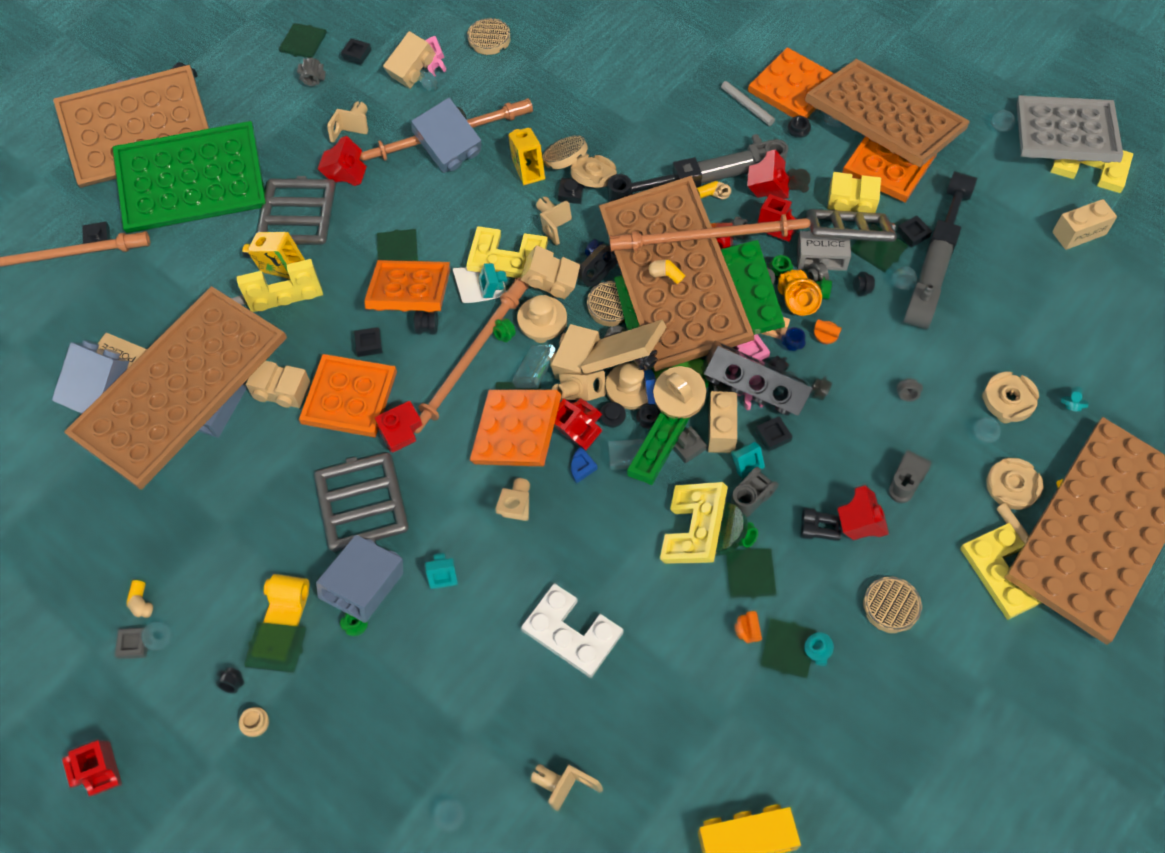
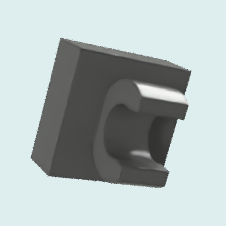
(689, 445)

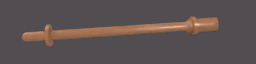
(508, 112)
(636, 240)
(122, 242)
(509, 300)

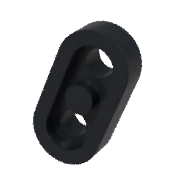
(598, 266)

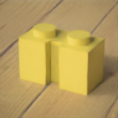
(854, 194)

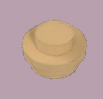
(254, 722)

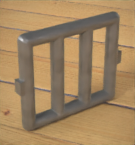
(301, 182)
(861, 219)
(390, 481)

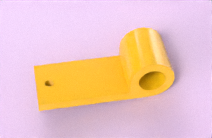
(286, 599)

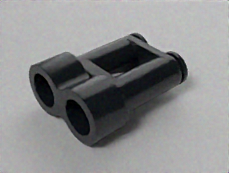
(810, 525)

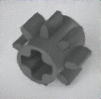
(311, 71)

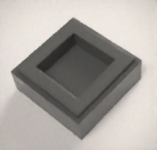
(130, 644)

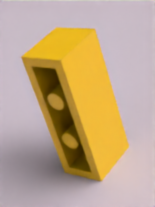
(748, 833)

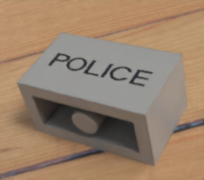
(831, 251)

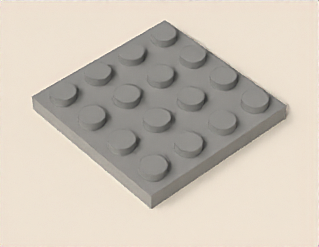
(1069, 129)

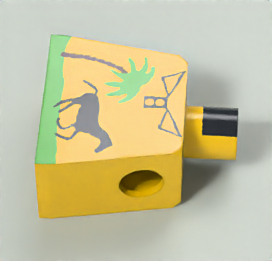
(526, 146)
(273, 252)

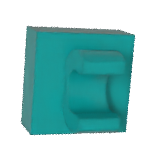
(491, 280)
(747, 459)
(441, 572)

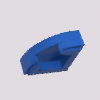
(649, 381)
(582, 465)

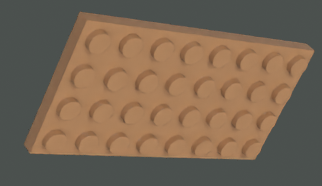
(705, 301)
(175, 387)
(1098, 533)

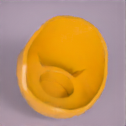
(800, 293)

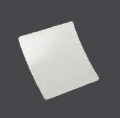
(470, 287)

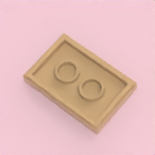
(624, 347)

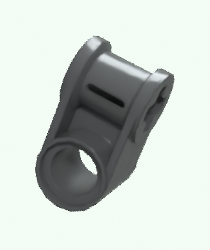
(908, 476)
(755, 490)

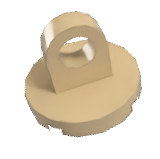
(679, 392)

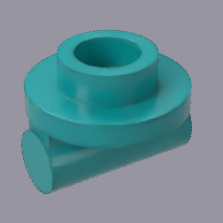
(1075, 402)
(819, 648)

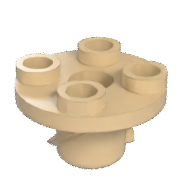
(542, 318)
(627, 386)

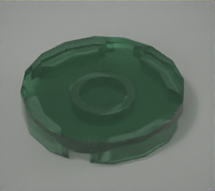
(732, 529)

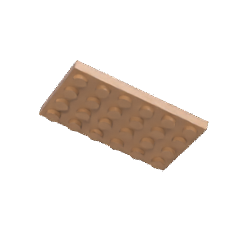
(887, 112)
(124, 114)

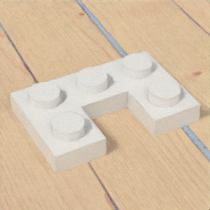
(580, 651)

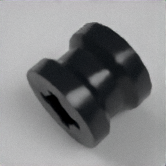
(426, 322)

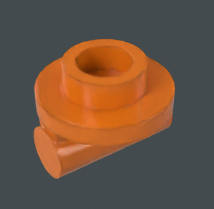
(826, 331)
(748, 627)

